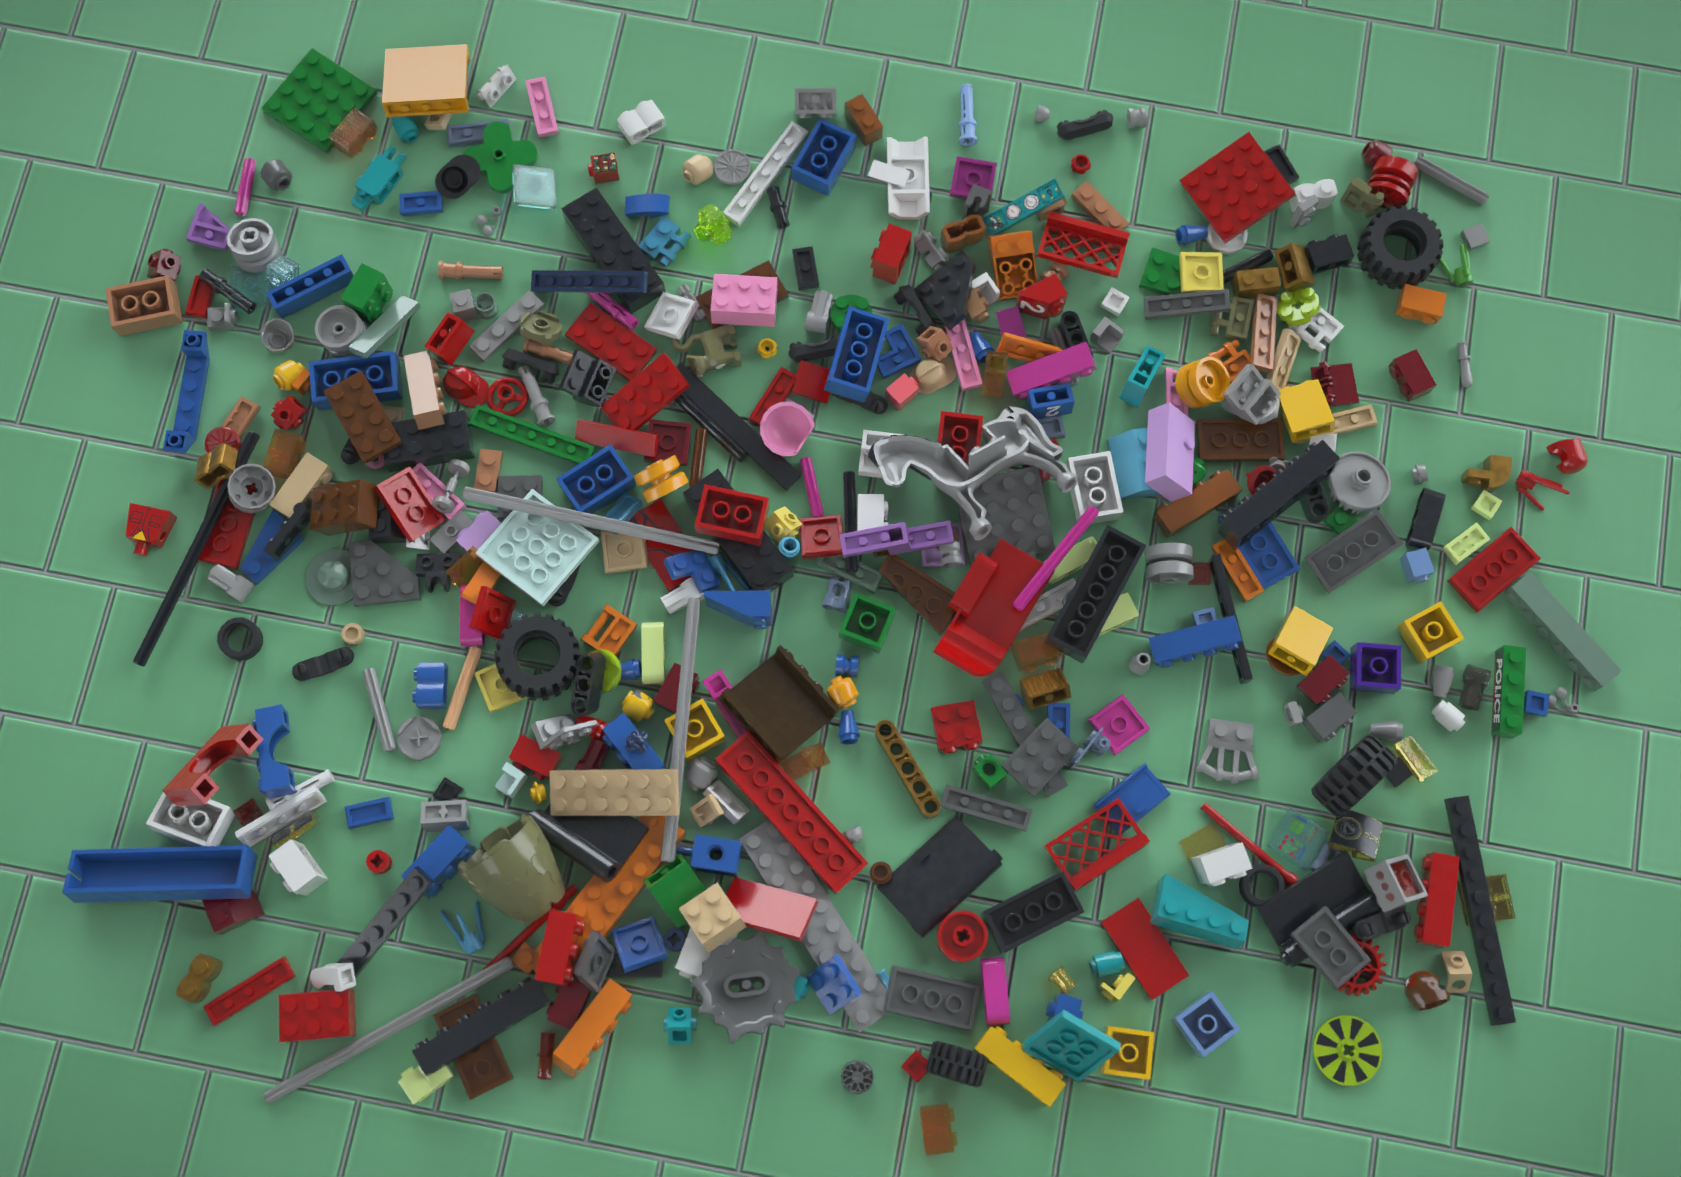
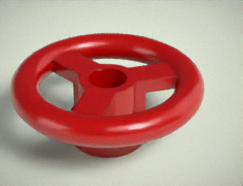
(507, 389)

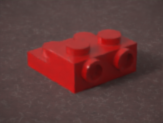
(956, 726)

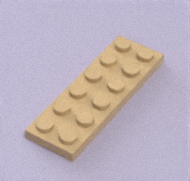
(614, 792)

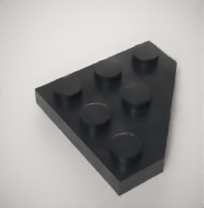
(949, 289)

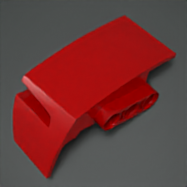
(985, 610)

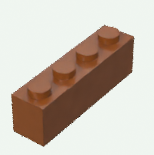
(1204, 500)

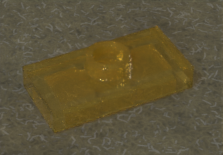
(1415, 758)

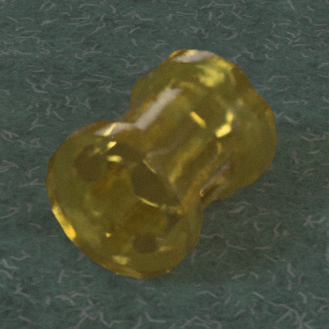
(1062, 980)

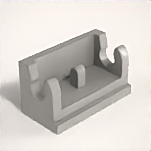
(440, 814)

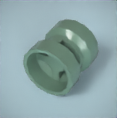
(482, 302)

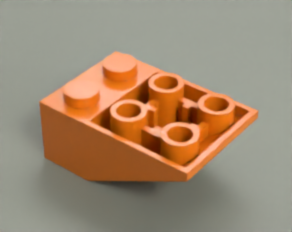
(1012, 262)

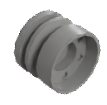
(246, 477)

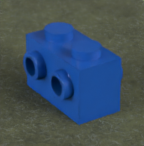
(1064, 1002)

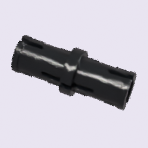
(778, 207)

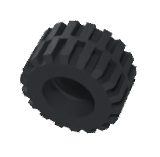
(957, 1064)

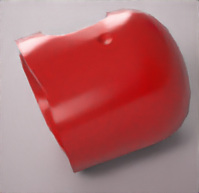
(1571, 454)

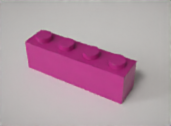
(1052, 370)

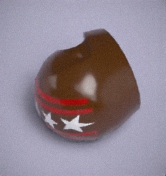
(1423, 991)

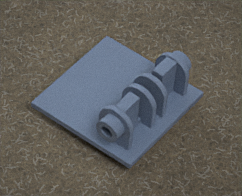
(1095, 743)

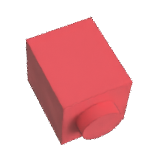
(902, 391)

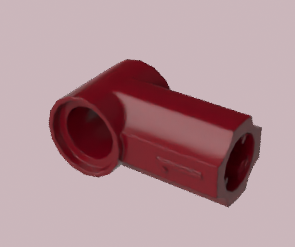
(593, 756)

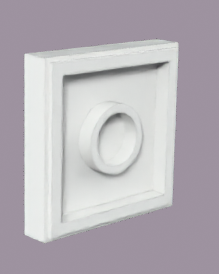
(671, 315)

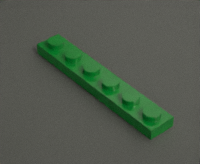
(530, 435)

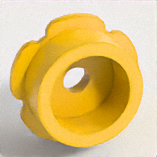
(767, 343)

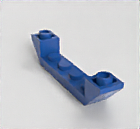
(191, 393)

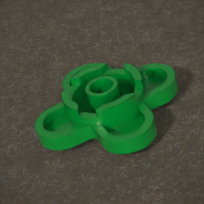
(500, 154)

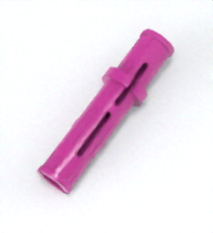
(618, 311)

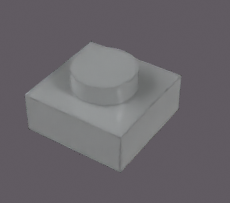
(1293, 713)

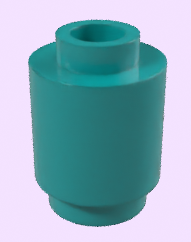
(405, 128)
(1107, 964)

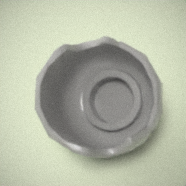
(277, 335)

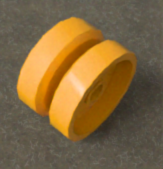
(1202, 382)
(659, 475)

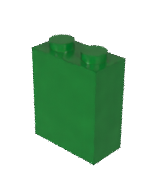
(673, 887)

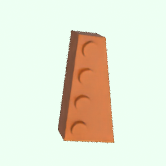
(591, 1028)

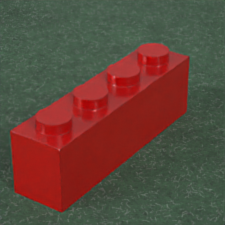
(1437, 908)

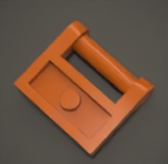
(616, 633)

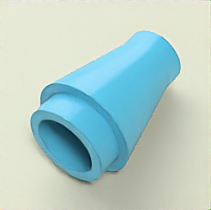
(789, 547)

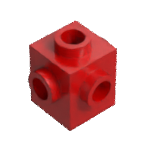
(288, 413)

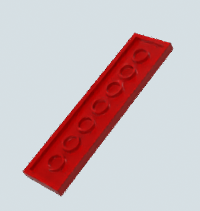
(791, 812)

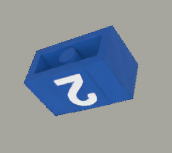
(1050, 401)

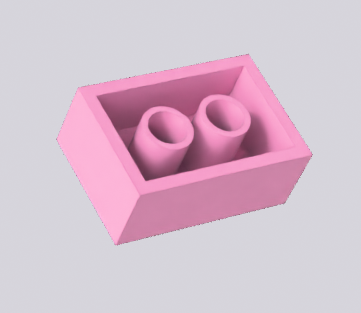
(744, 300)

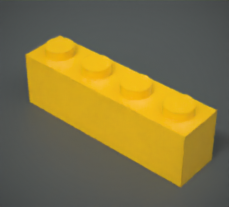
(1020, 1066)

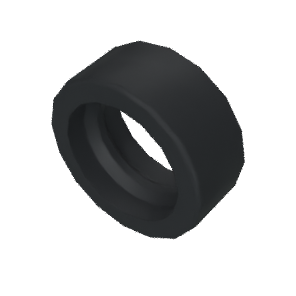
(228, 627)
(1262, 868)

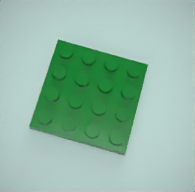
(317, 99)

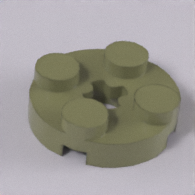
(541, 327)

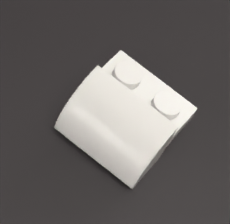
(866, 466)

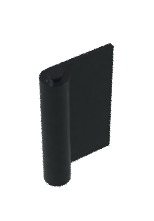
(594, 842)
(940, 876)
(1331, 885)

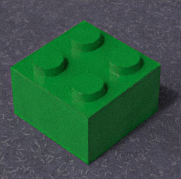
(367, 293)
(867, 623)

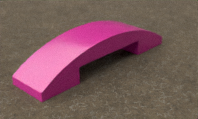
(715, 685)

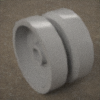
(253, 244)
(338, 329)
(1169, 563)

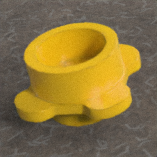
(538, 793)

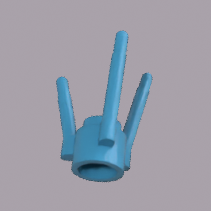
(720, 567)
(472, 941)

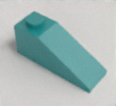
(1142, 376)

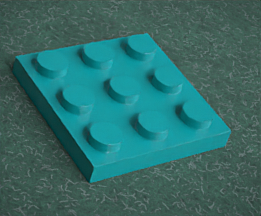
(1071, 1046)

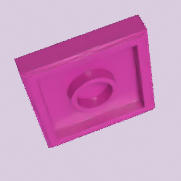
(1119, 724)

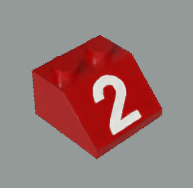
(1043, 298)

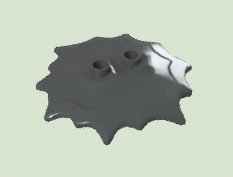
(743, 965)

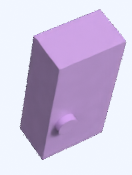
(1170, 452)

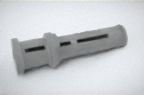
(539, 404)

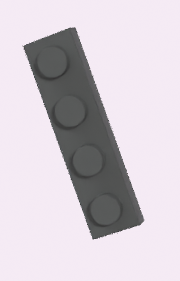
(1186, 304)
(986, 808)

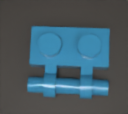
(660, 237)

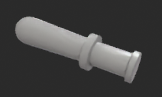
(1464, 358)

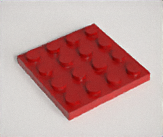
(1237, 187)

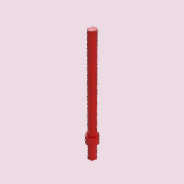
(1289, 878)
(529, 930)

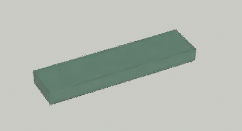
(384, 327)

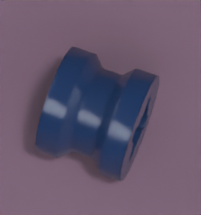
(676, 942)

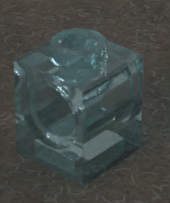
(281, 271)

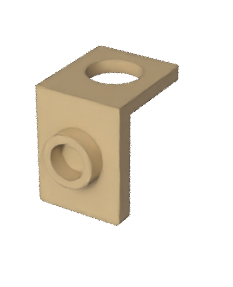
(1457, 969)

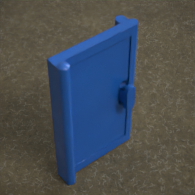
(1138, 793)

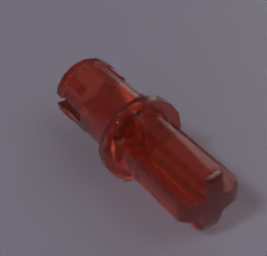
(545, 1055)

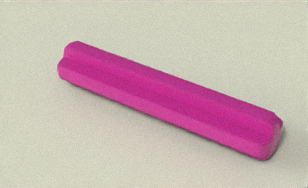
(245, 187)
(811, 487)

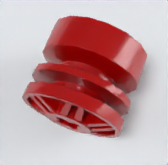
(1394, 179)

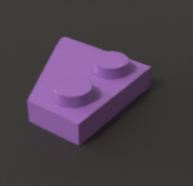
(208, 230)

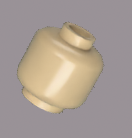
(697, 169)

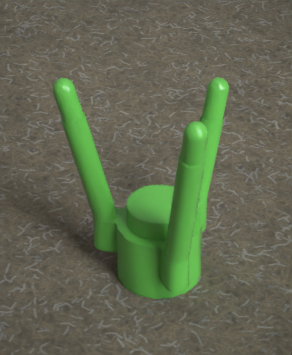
(1462, 274)

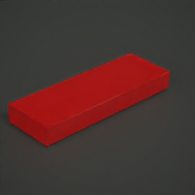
(776, 392)

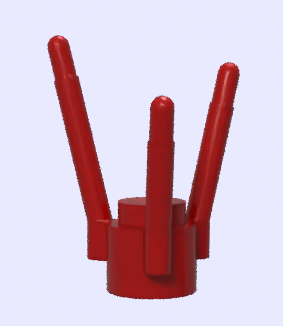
(1527, 480)

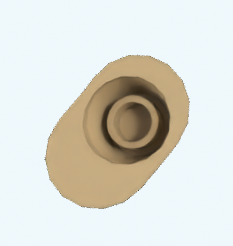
(933, 374)

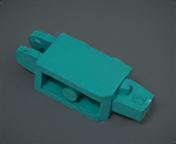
(378, 179)

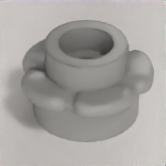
(1419, 473)

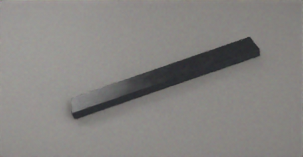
(739, 430)

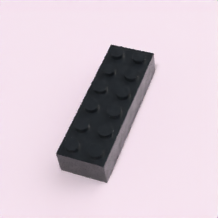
(611, 245)
(1278, 494)
(759, 566)
(1095, 594)

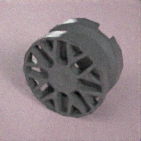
(857, 1076)

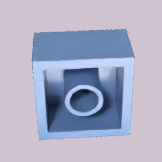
(1205, 1024)

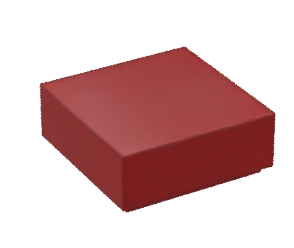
(915, 1066)

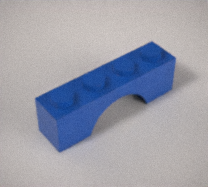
(272, 726)

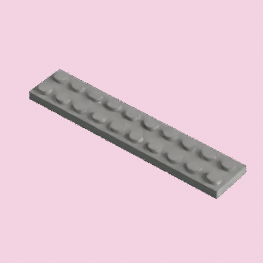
(826, 931)

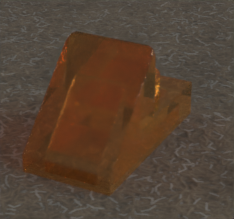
(806, 761)

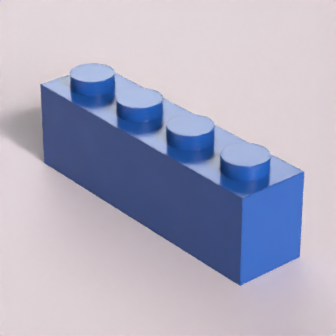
(310, 286)
(1195, 641)

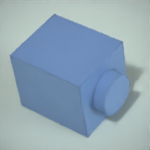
(1417, 565)

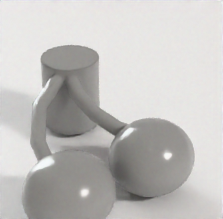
(481, 220)
(1561, 693)

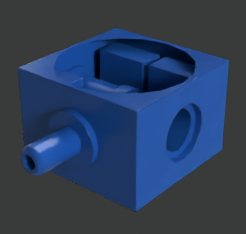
(702, 854)

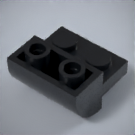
(587, 379)

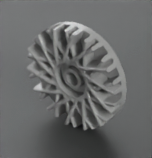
(1359, 482)

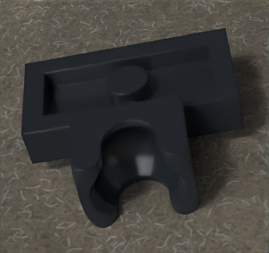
(434, 568)

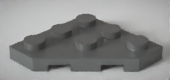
(379, 577)

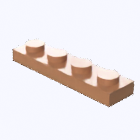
(1263, 332)

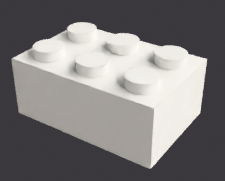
(1095, 486)
(191, 824)

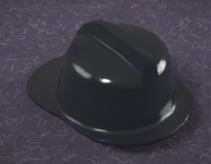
(457, 176)

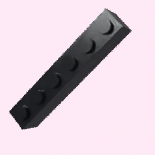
(481, 1026)

